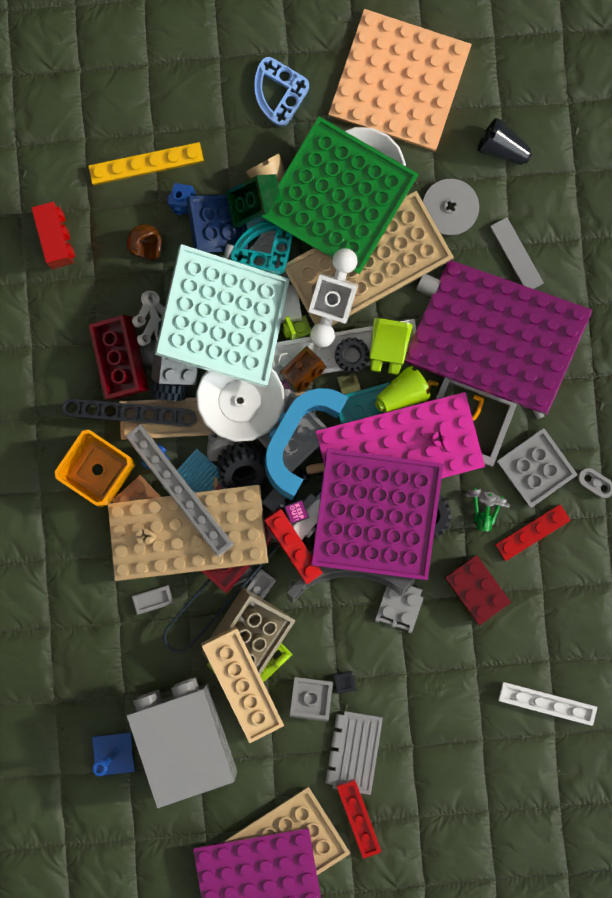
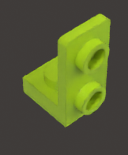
(296, 329)

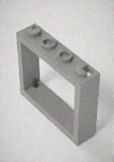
(489, 461)

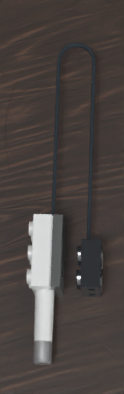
(303, 528)

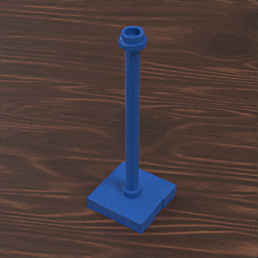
(113, 754)

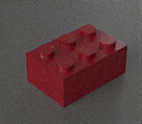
(477, 590)

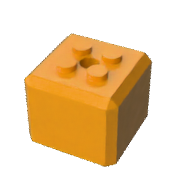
(78, 465)

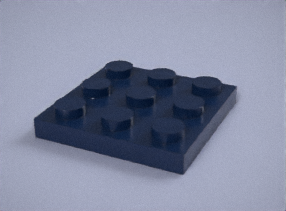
(212, 223)

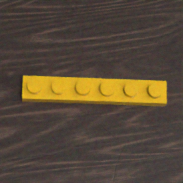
(146, 163)

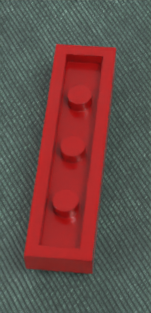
(532, 532)
(292, 546)
(359, 818)

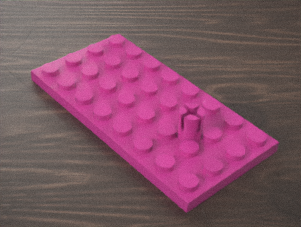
(424, 432)

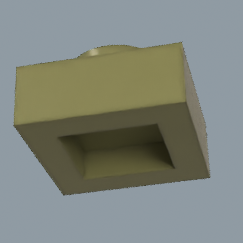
(348, 383)

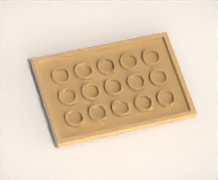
(297, 813)

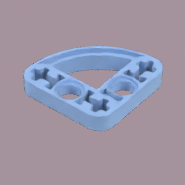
(290, 84)

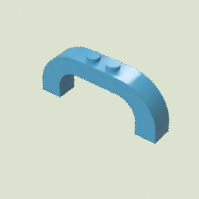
(313, 400)

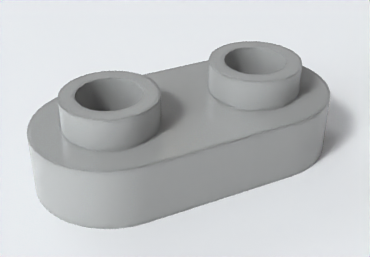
(595, 482)

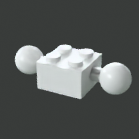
(333, 297)

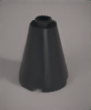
(504, 143)

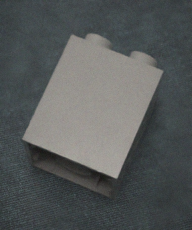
(181, 742)

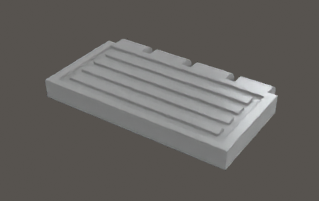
(357, 750)

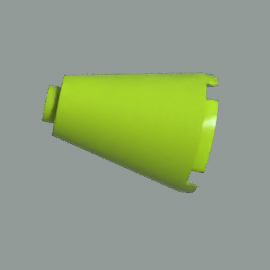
(405, 390)

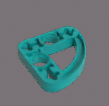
(269, 259)

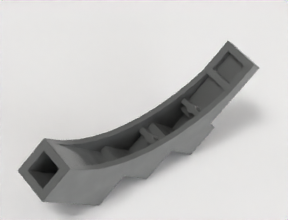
(396, 583)

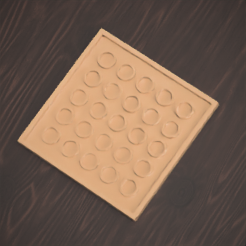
(399, 79)

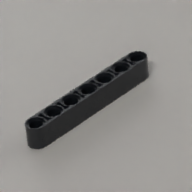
(121, 408)

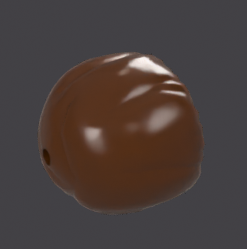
(144, 241)

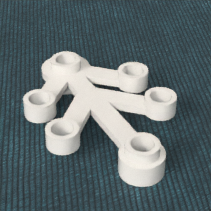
(150, 304)

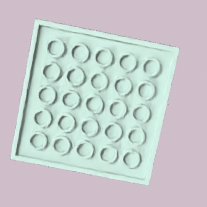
(222, 316)

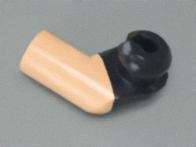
(310, 469)

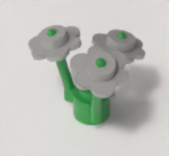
(484, 520)

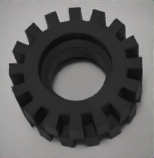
(352, 343)

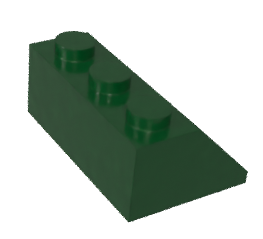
(252, 199)

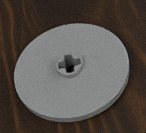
(456, 193)

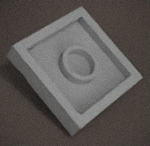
(311, 699)

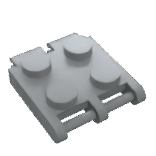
(400, 608)

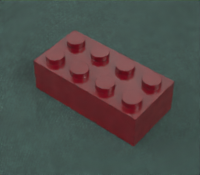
(118, 357)

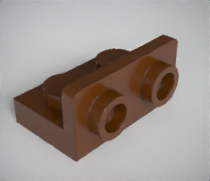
(303, 369)

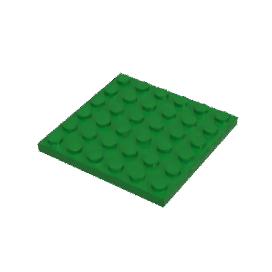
(340, 193)

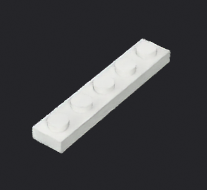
(547, 703)

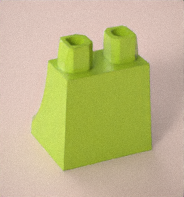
(389, 344)

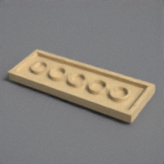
(242, 684)

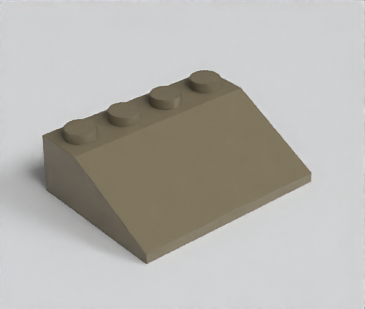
(259, 625)

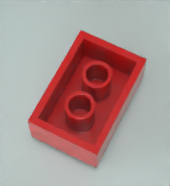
(53, 235)

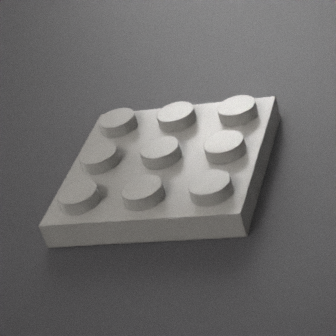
(302, 441)
(537, 468)

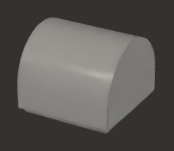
(428, 285)

